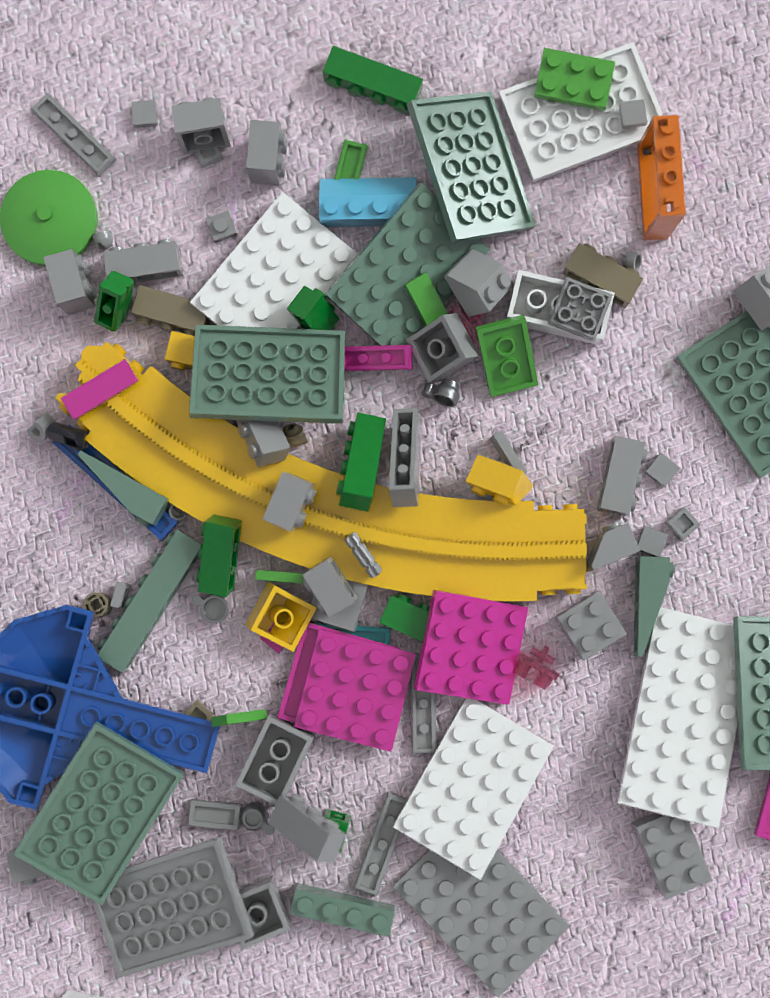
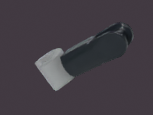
(47, 427)

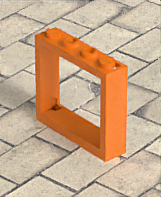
(661, 177)

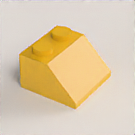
(498, 480)
(287, 613)

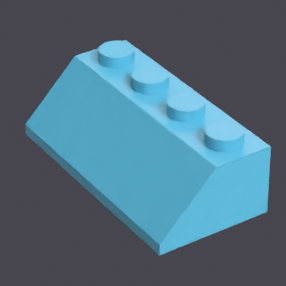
(361, 201)

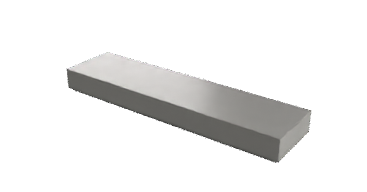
(73, 134)
(422, 717)
(380, 846)

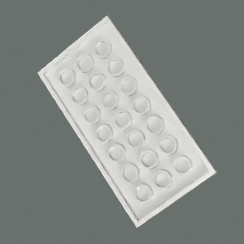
(683, 721)

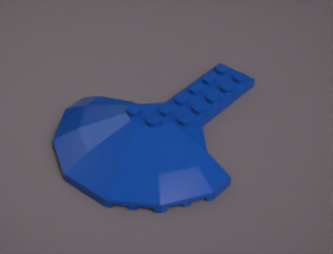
(55, 694)

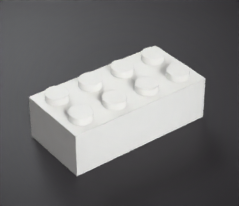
(536, 298)

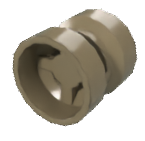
(102, 605)

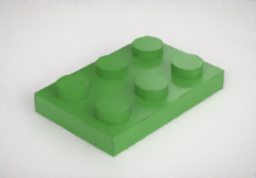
(574, 79)
(507, 355)

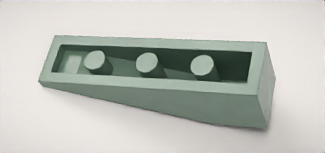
(137, 498)
(651, 584)

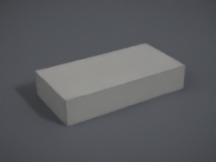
(506, 451)
(214, 814)

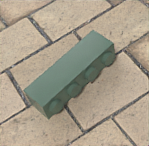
(343, 909)

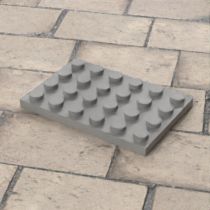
(173, 909)
(490, 922)

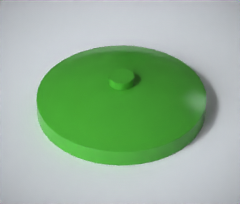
(48, 216)

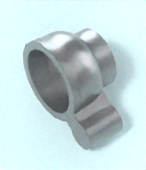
(445, 393)
(213, 609)
(255, 817)

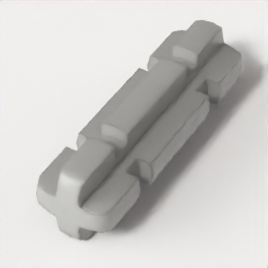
(363, 555)

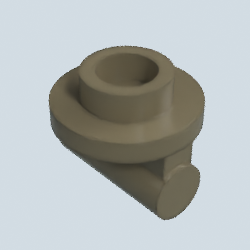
(294, 434)

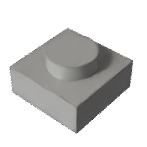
(221, 226)

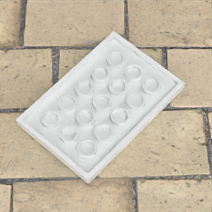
(565, 135)
(271, 268)
(473, 787)

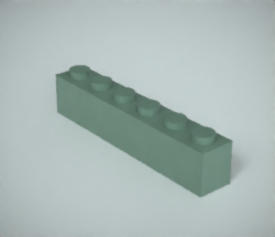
(150, 601)

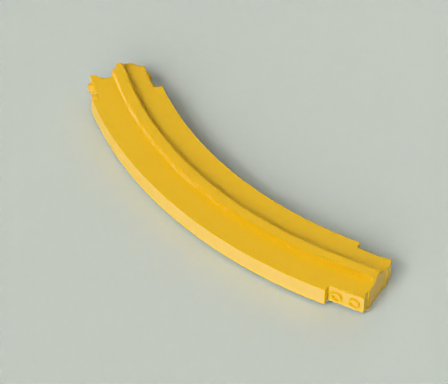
(438, 545)

